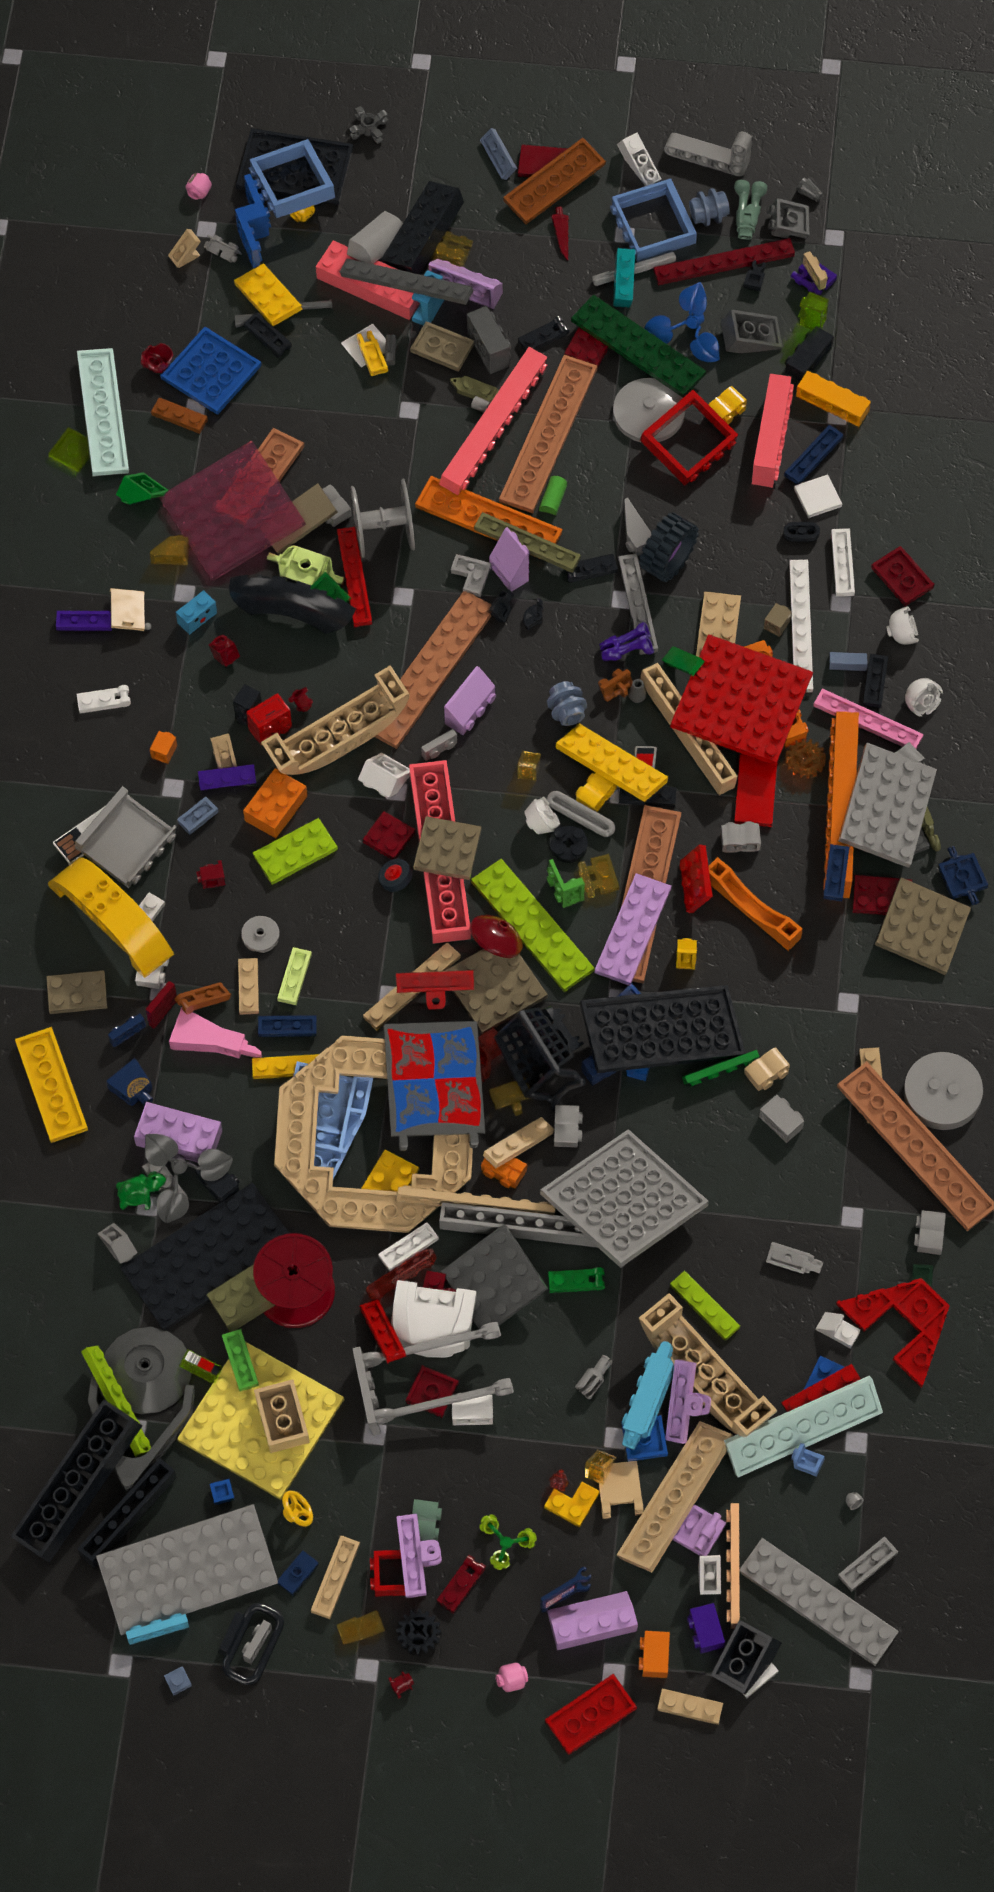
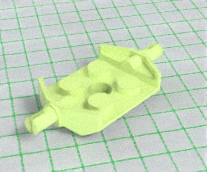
(294, 556)

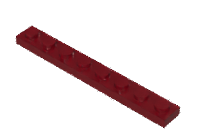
(724, 261)

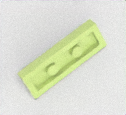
(294, 976)

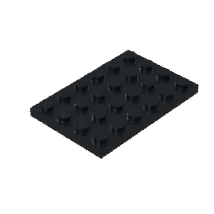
(297, 174)

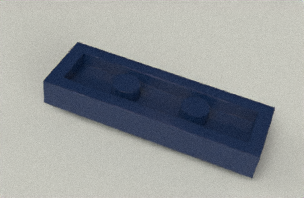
(836, 872)
(287, 1026)

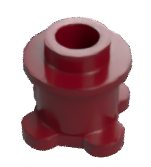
(301, 699)
(401, 1683)

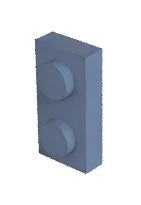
(197, 815)

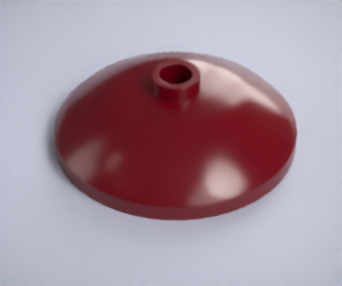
(496, 936)

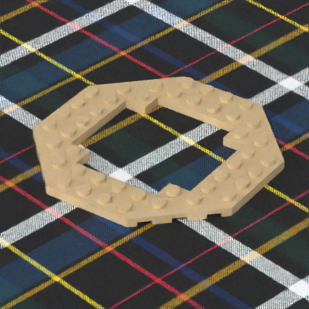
(297, 1138)

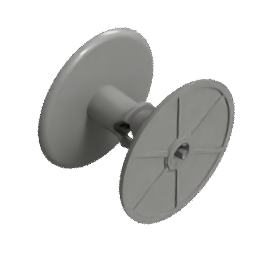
(383, 518)

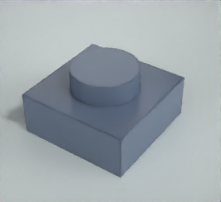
(177, 1680)

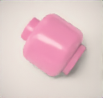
(198, 186)
(512, 1677)

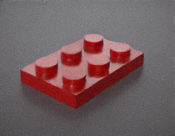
(696, 878)

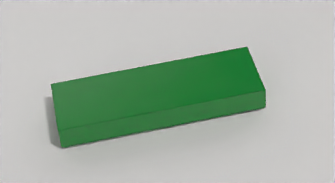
(683, 661)

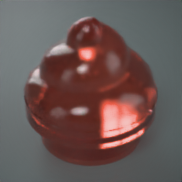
(558, 1481)

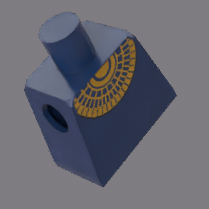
(131, 1084)

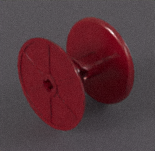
(296, 1278)

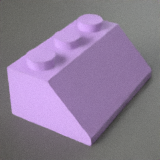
(469, 701)

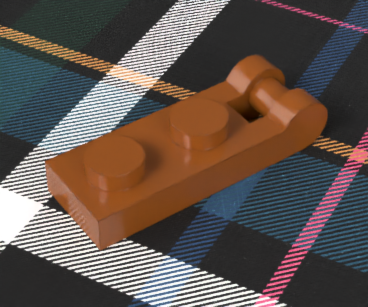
(202, 997)

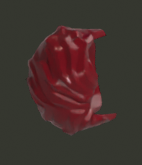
(157, 357)

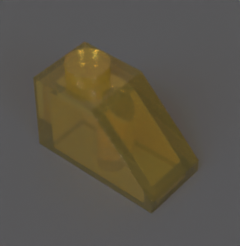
(171, 551)

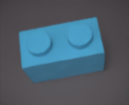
(196, 612)

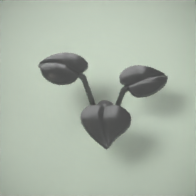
(159, 1150)

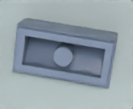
(848, 661)

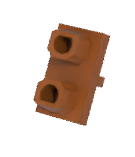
(617, 685)

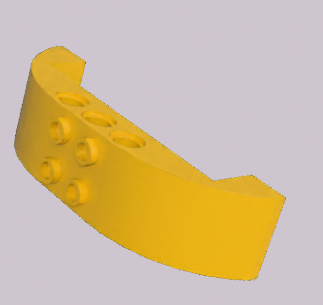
(114, 913)

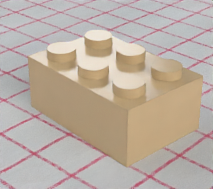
(281, 1416)

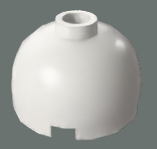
(902, 627)
(923, 696)

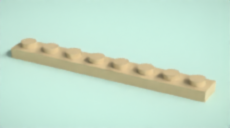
(435, 1198)

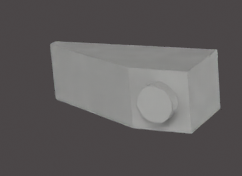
(636, 529)

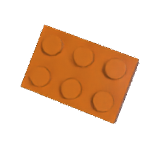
(275, 803)

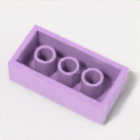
(189, 1131)

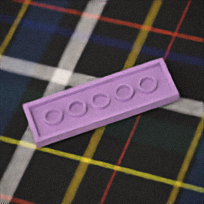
(633, 929)

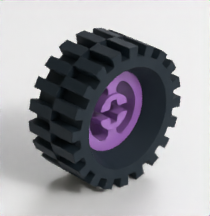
(669, 547)

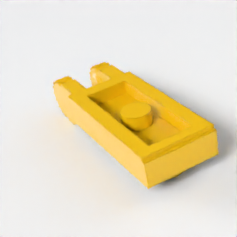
(372, 354)

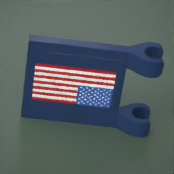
(565, 1590)

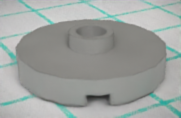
(263, 942)

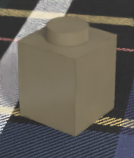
(777, 619)

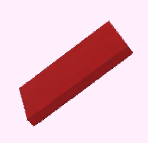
(755, 791)
(590, 1714)

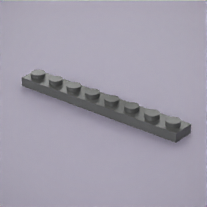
(406, 281)

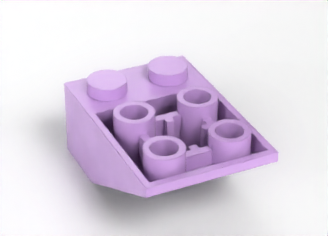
(510, 560)

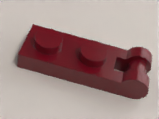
(461, 1584)

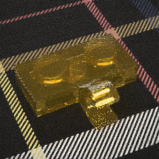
(508, 1095)

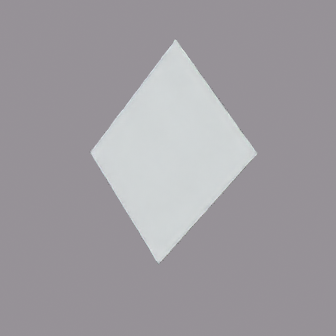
(352, 345)

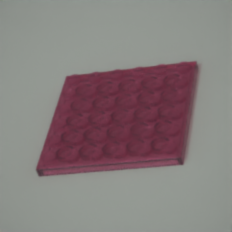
(232, 510)

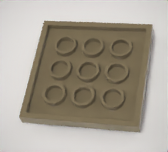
(922, 926)
(500, 989)

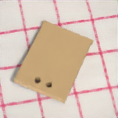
(127, 608)

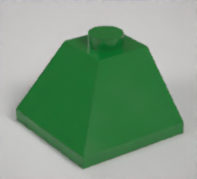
(139, 488)

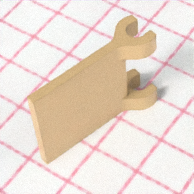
(621, 1488)

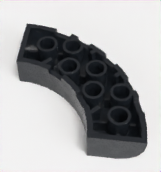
(292, 600)

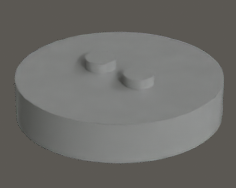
(943, 1090)

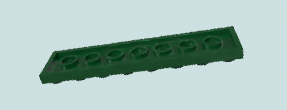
(638, 346)

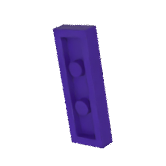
(84, 620)
(227, 777)

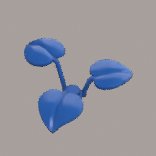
(693, 300)

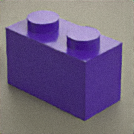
(706, 1628)

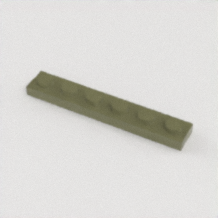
(536, 545)

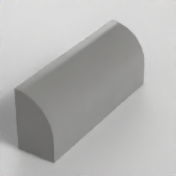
(374, 239)

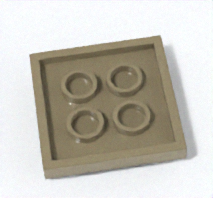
(447, 848)

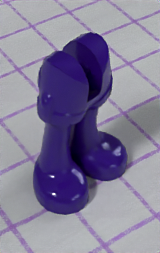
(613, 649)

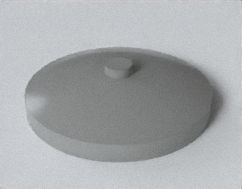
(641, 405)

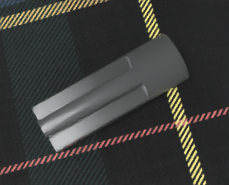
(390, 356)

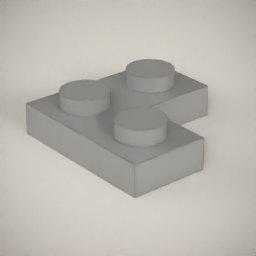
(475, 571)

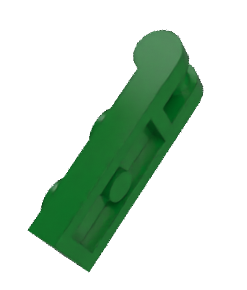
(576, 1280)

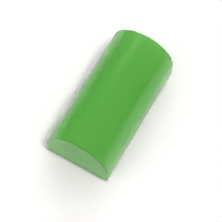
(553, 495)

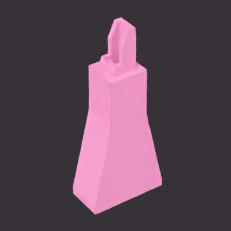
(199, 1034)

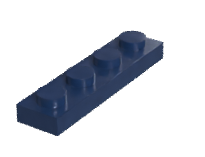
(813, 455)

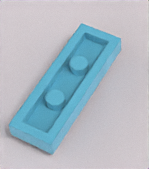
(157, 1628)

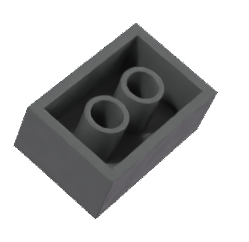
(489, 339)

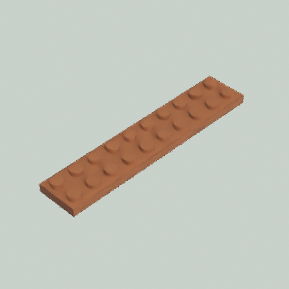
(548, 434)
(437, 662)
(653, 858)
(917, 1146)

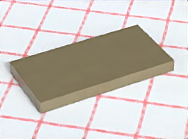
(315, 509)

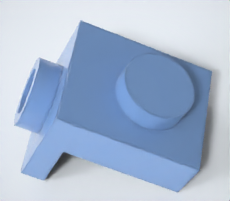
(807, 1460)

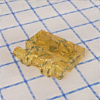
(454, 254)
(604, 875)

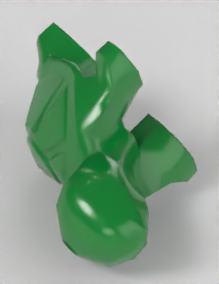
(137, 1189)

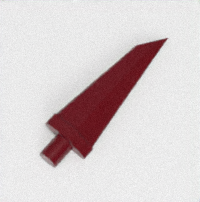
(561, 228)

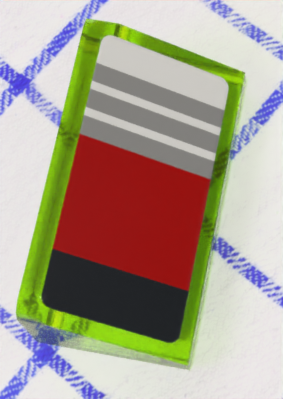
(200, 1366)

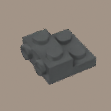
(788, 219)

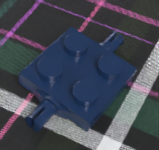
(963, 875)

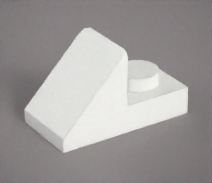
(838, 1329)

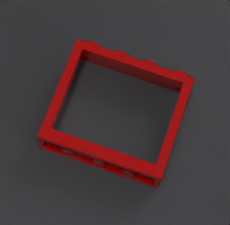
(667, 459)

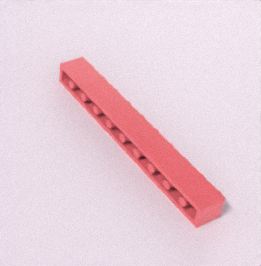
(493, 421)

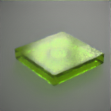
(71, 450)

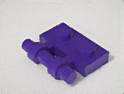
(802, 279)

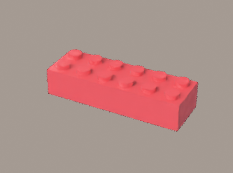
(388, 298)
(772, 430)

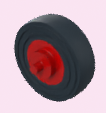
(395, 875)

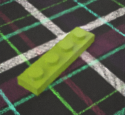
(704, 1305)

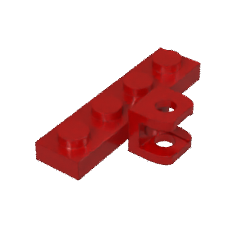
(435, 984)

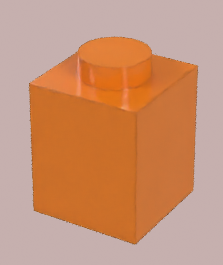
(163, 747)

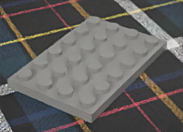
(887, 805)

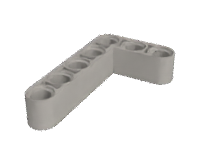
(710, 155)

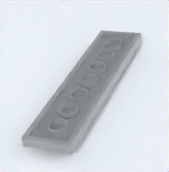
(818, 1601)

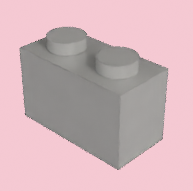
(782, 1118)

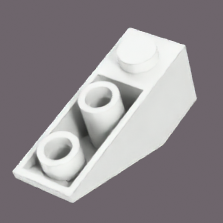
(639, 159)

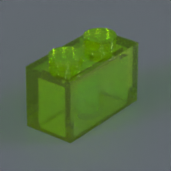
(813, 311)

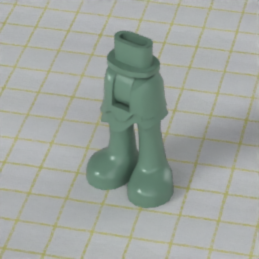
(748, 215)

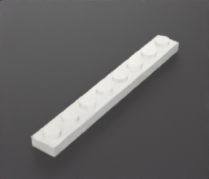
(801, 616)

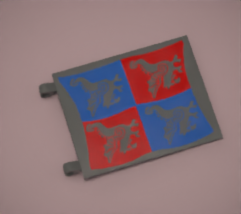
(434, 1080)

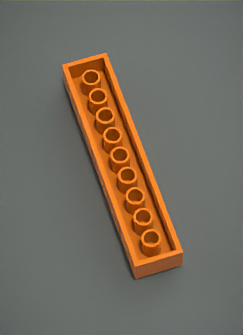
(840, 783)

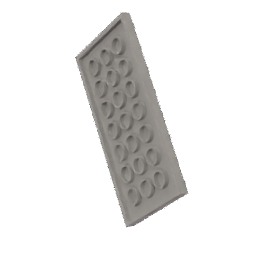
(187, 1568)

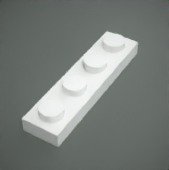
(842, 562)

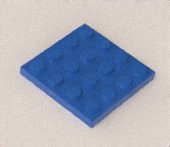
(211, 370)

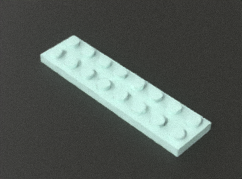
(102, 412)
(804, 1425)

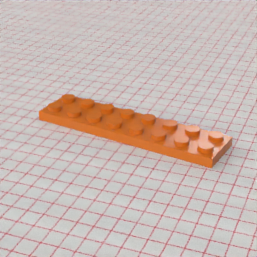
(468, 506)

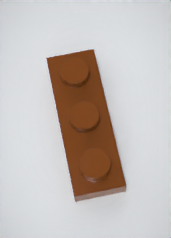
(179, 415)

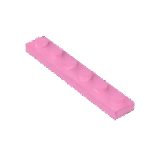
(869, 720)

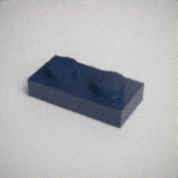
(125, 1031)

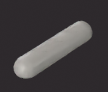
(581, 813)

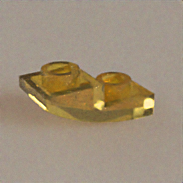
(360, 1628)

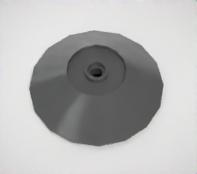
(162, 1381)

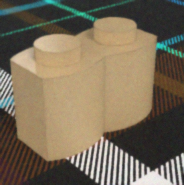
(767, 1069)

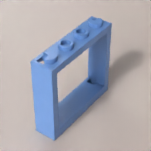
(644, 194)
(298, 201)

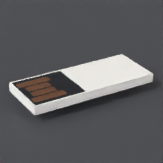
(66, 842)

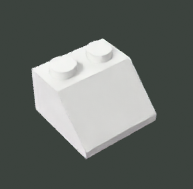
(384, 775)

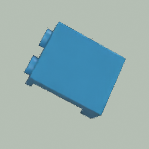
(428, 305)

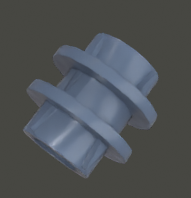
(709, 207)
(566, 703)

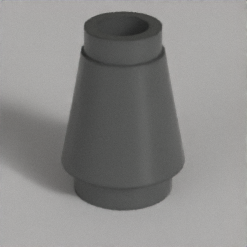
(808, 189)
(637, 691)

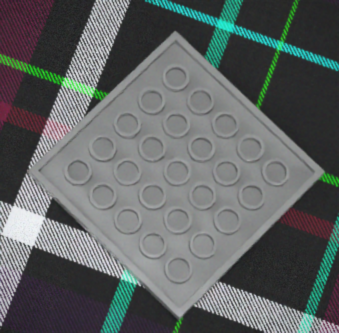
(624, 1198)

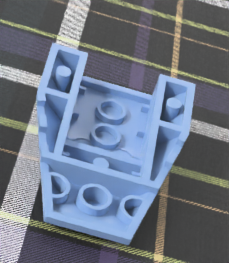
(339, 1119)

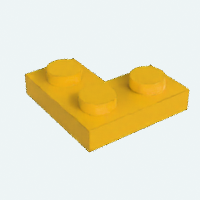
(574, 1508)

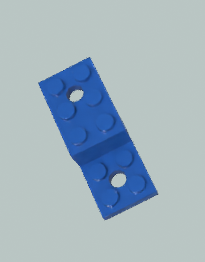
(253, 221)

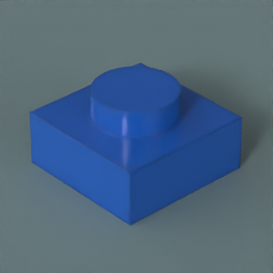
(222, 1491)

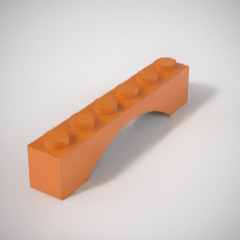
(778, 926)

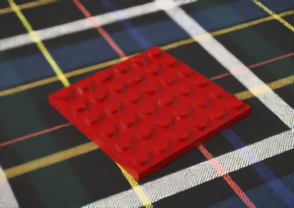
(742, 700)

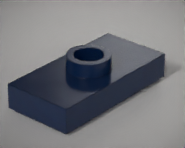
(297, 1573)

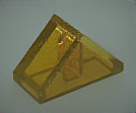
(528, 765)
(599, 1466)

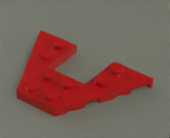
(919, 1306)

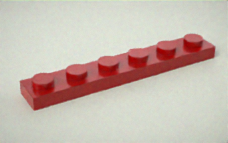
(354, 576)

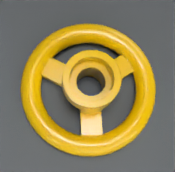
(294, 1510)

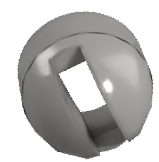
(854, 1500)

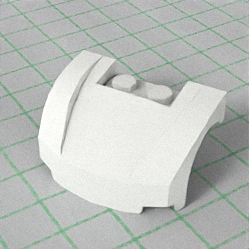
(431, 1315)

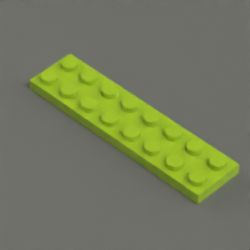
(533, 923)

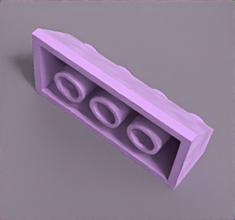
(485, 290)
(592, 1620)

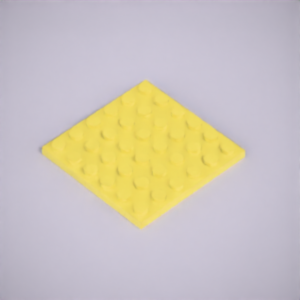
(231, 1430)

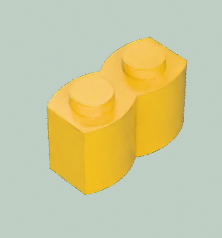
(729, 404)
(595, 792)

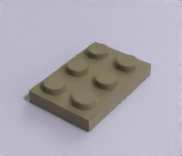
(442, 346)
(77, 992)

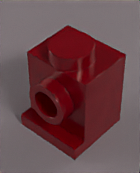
(211, 875)

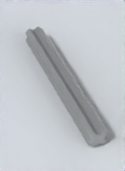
(639, 267)

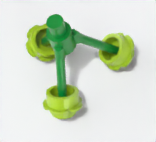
(501, 1558)

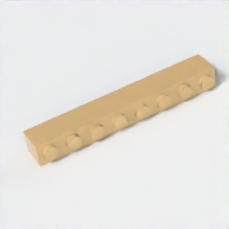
(703, 752)

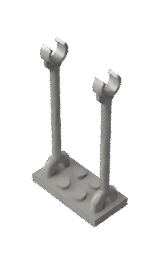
(371, 1359)

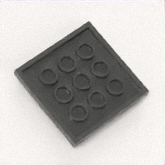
(499, 1275)

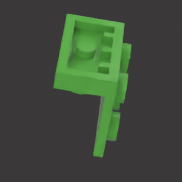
(568, 893)

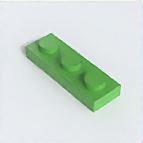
(240, 1360)

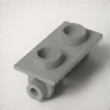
(216, 244)

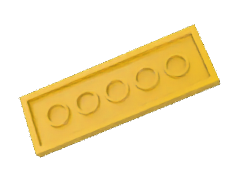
(612, 762)
(51, 1084)

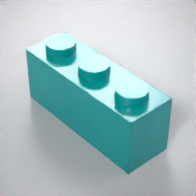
(624, 277)

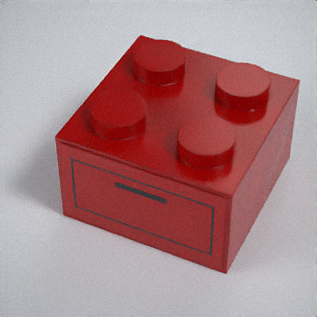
(269, 718)

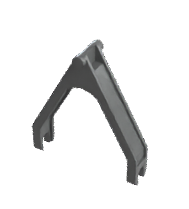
(133, 1469)

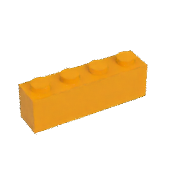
(833, 398)

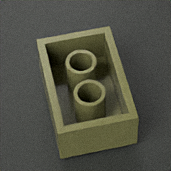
(238, 1300)

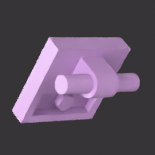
(700, 1531)

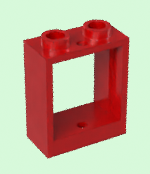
(385, 1590)

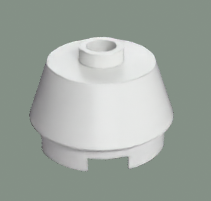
(541, 817)

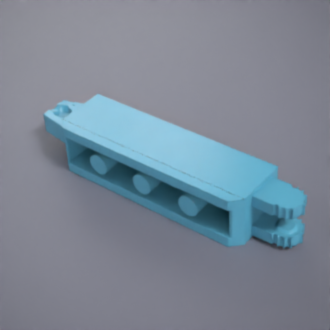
(649, 1396)

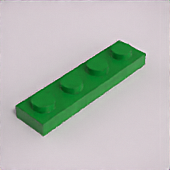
(713, 1071)

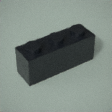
(809, 353)

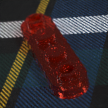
(403, 1272)

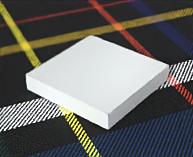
(818, 496)

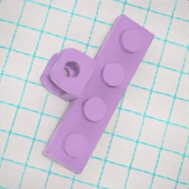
(684, 1402)
(415, 1555)

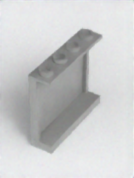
(125, 838)

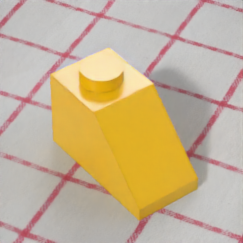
(686, 953)

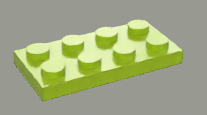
(295, 851)

